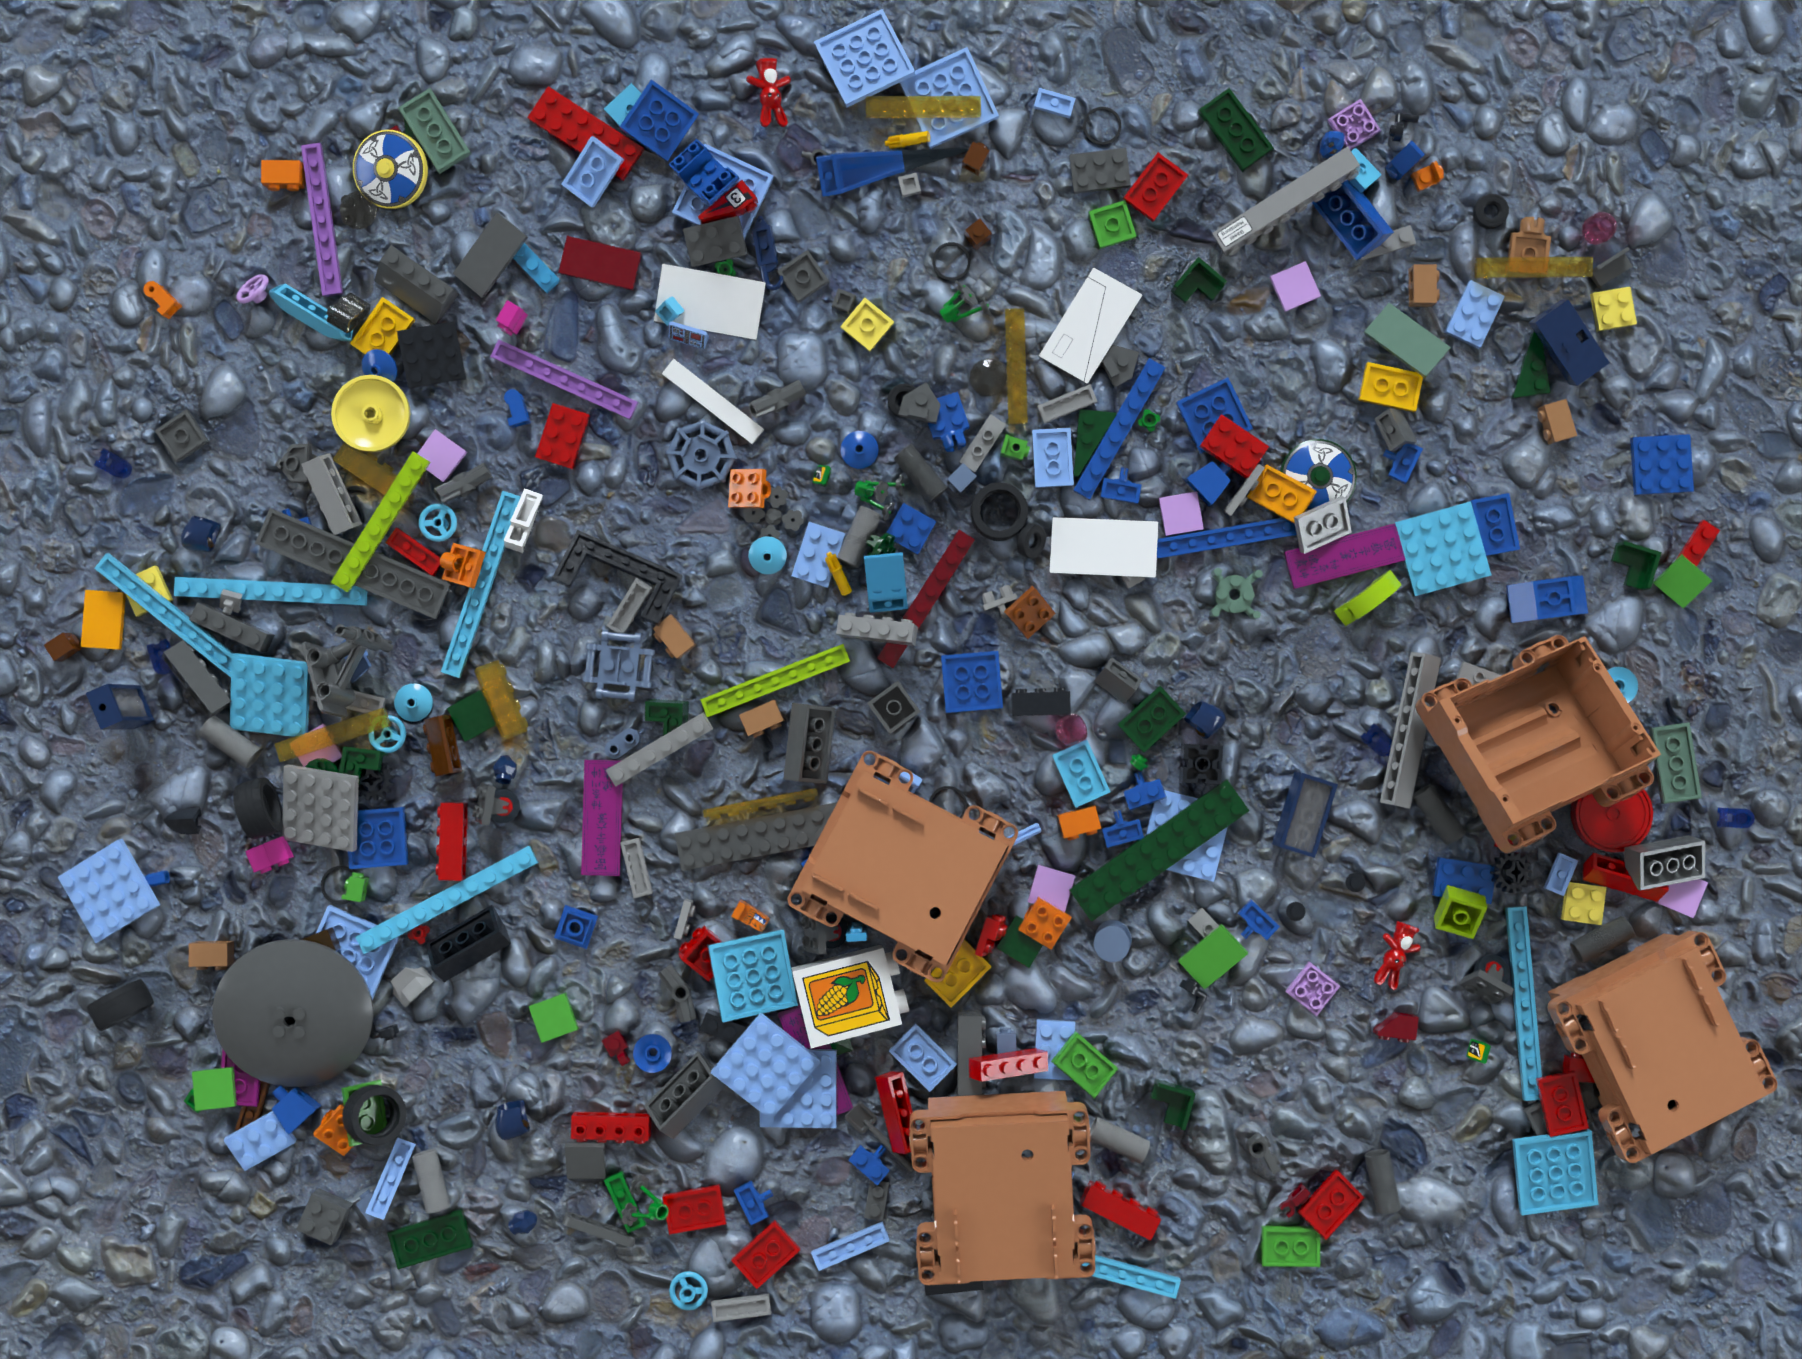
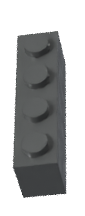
(232, 627)
(196, 679)

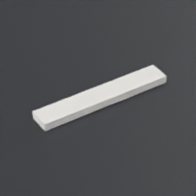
(713, 401)

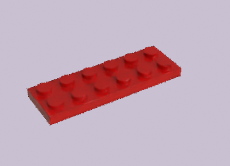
(576, 126)

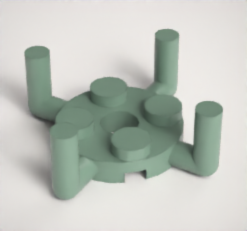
(1245, 591)

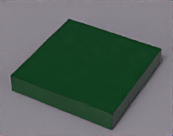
(472, 716)
(1018, 944)

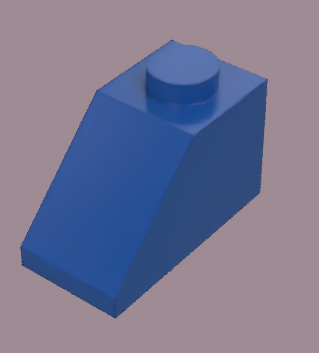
(1404, 161)

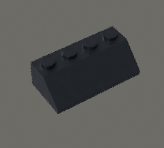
(467, 943)

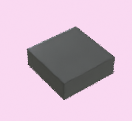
(843, 301)

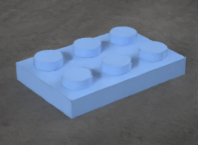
(592, 171)
(1474, 314)
(1052, 457)
(811, 558)
(1051, 1037)
(922, 1057)
(258, 1141)

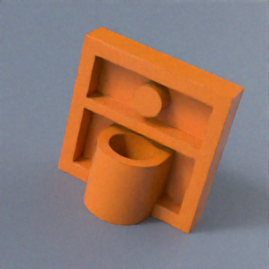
(748, 488)
(462, 565)
(1044, 922)
(333, 1131)

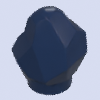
(505, 770)
(522, 1222)

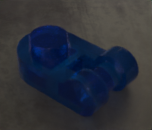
(119, 467)
(157, 661)
(1382, 745)
(1740, 817)

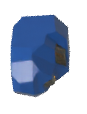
(1331, 143)

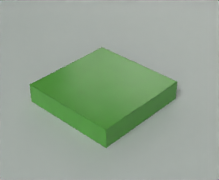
(1112, 224)
(1682, 581)
(553, 1017)
(214, 1088)

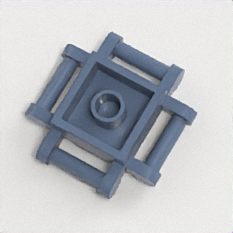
(619, 665)

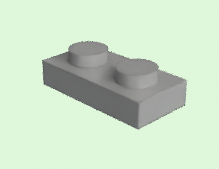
(686, 912)

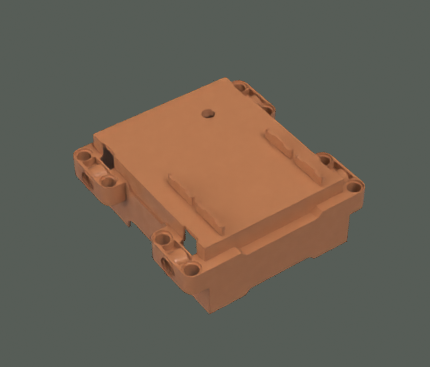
(1525, 759)
(896, 858)
(1660, 1040)
(991, 1204)

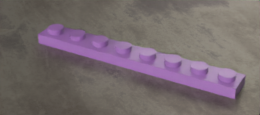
(322, 220)
(564, 379)

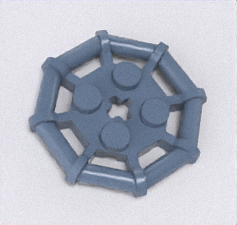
(702, 466)

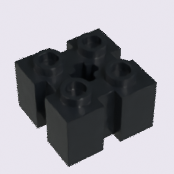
(1208, 772)

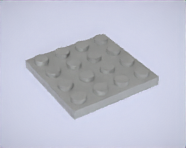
(320, 807)

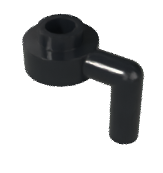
(1397, 129)
(1191, 987)
(388, 1032)

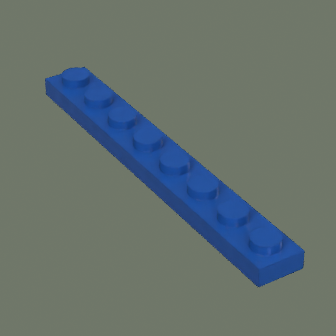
(1119, 429)
(1225, 537)

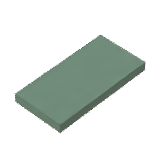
(434, 130)
(1407, 340)
(1677, 763)

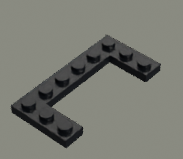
(585, 545)

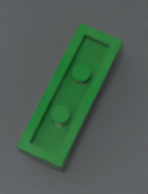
(619, 1191)

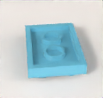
(1081, 773)

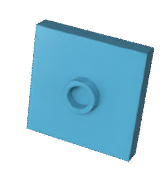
(622, 104)
(1367, 175)

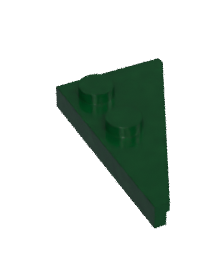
(1533, 375)
(1090, 430)

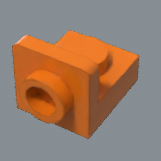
(1427, 176)

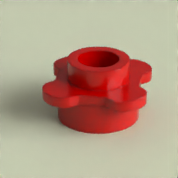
(421, 938)

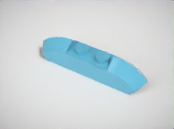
(307, 311)

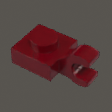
(615, 1045)
(1298, 1196)

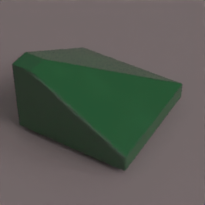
(842, 1046)

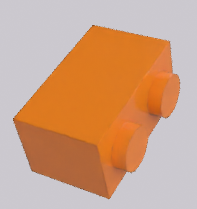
(283, 174)
(1079, 822)

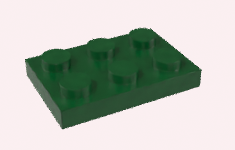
(1151, 719)

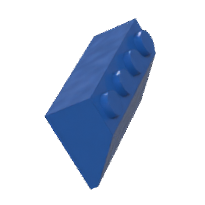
(1353, 219)

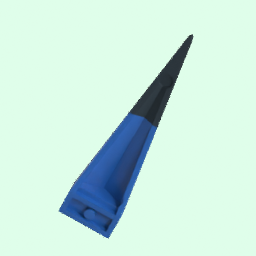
(855, 169)

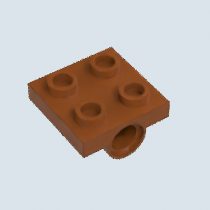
(1029, 612)

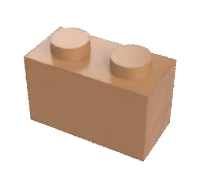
(1423, 285)
(1556, 422)
(674, 637)
(762, 718)
(211, 953)

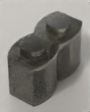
(348, 312)

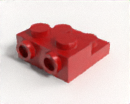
(993, 929)
(696, 952)

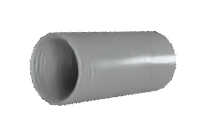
(860, 531)
(231, 744)
(1120, 1140)
(432, 1187)

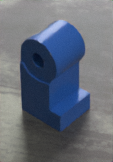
(518, 409)

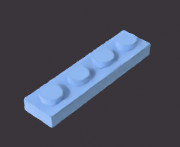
(390, 1178)
(850, 1246)

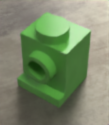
(1007, 450)
(356, 887)

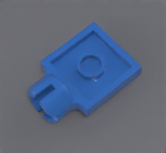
(950, 422)

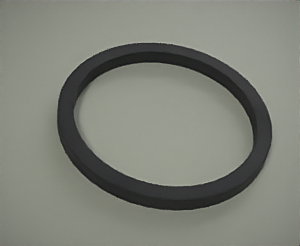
(1106, 109)
(951, 244)
(950, 787)
(323, 881)

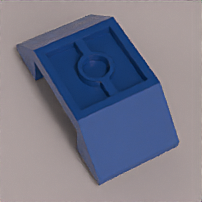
(703, 173)
(1547, 599)

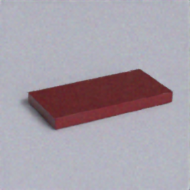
(600, 263)

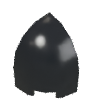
(184, 821)

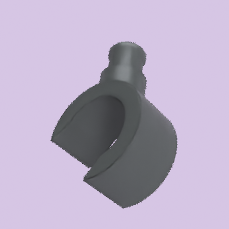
(810, 156)

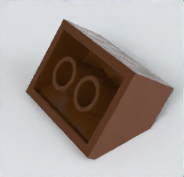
(442, 745)

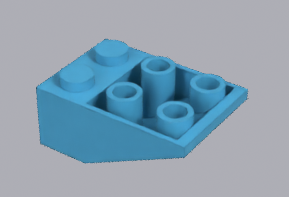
(886, 582)

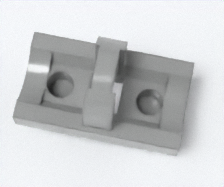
(990, 602)

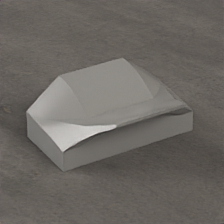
(410, 984)

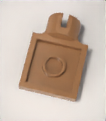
(1530, 239)

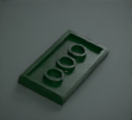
(1235, 129)
(430, 1239)

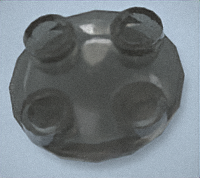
(358, 210)
(988, 377)

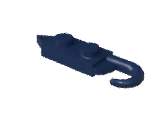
(766, 252)

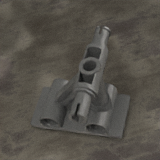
(326, 664)

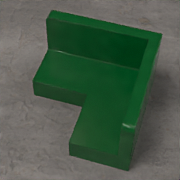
(1199, 277)
(1641, 564)
(671, 712)
(356, 758)
(1179, 1102)

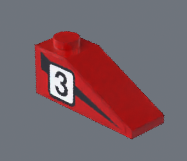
(731, 204)

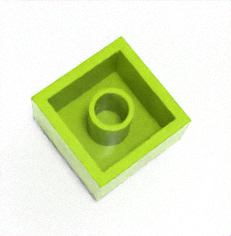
(1460, 912)

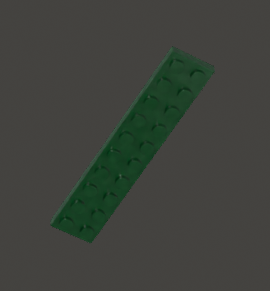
(1159, 850)

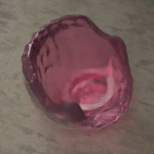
(1599, 228)
(1071, 729)

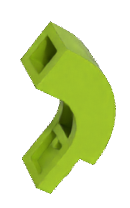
(1369, 598)

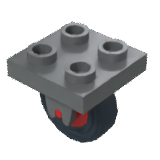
(494, 804)
(819, 936)
(1489, 979)

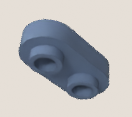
(622, 743)

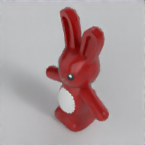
(770, 95)
(1395, 957)

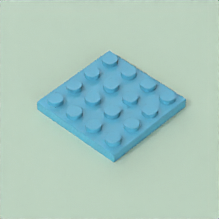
(1443, 549)
(269, 695)
(752, 975)
(1555, 1172)

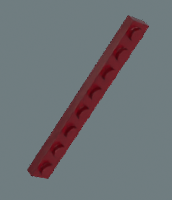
(930, 592)

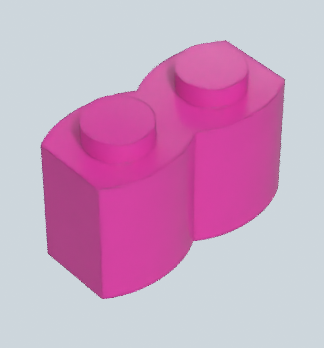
(511, 318)
(269, 854)

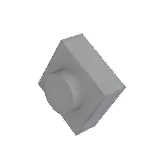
(909, 185)

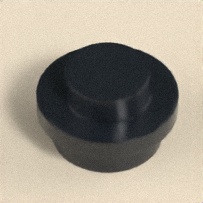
(1355, 882)
(1295, 911)

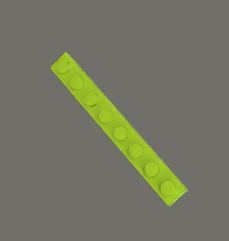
(380, 522)
(775, 680)

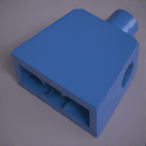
(1209, 481)
(293, 1107)

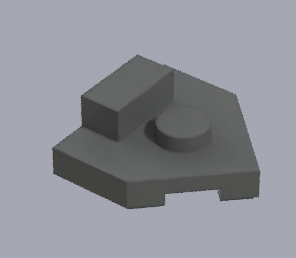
(1119, 364)
(920, 405)
(292, 461)

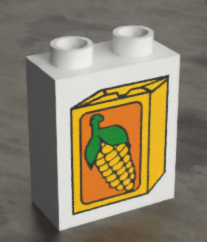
(849, 995)

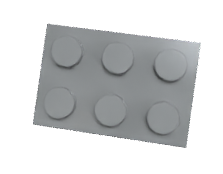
(1322, 524)

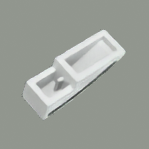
(523, 521)

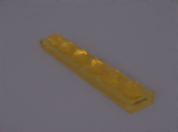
(923, 106)
(1534, 267)
(1016, 366)
(332, 734)
(752, 805)

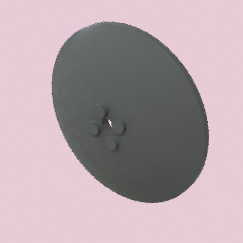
(297, 981)

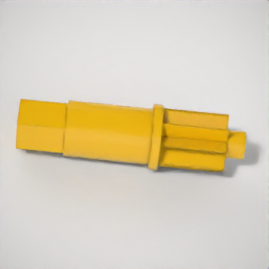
(901, 140)
(838, 574)

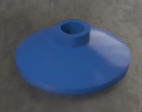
(382, 362)
(862, 459)
(647, 1061)

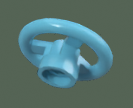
(444, 522)
(393, 737)
(703, 1290)

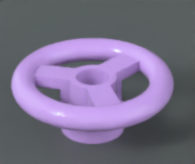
(255, 291)

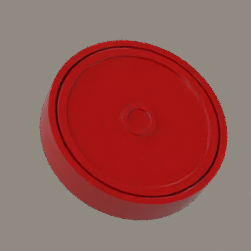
(1612, 826)

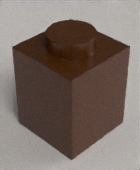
(975, 158)
(977, 234)
(63, 646)

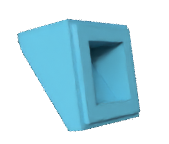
(669, 310)

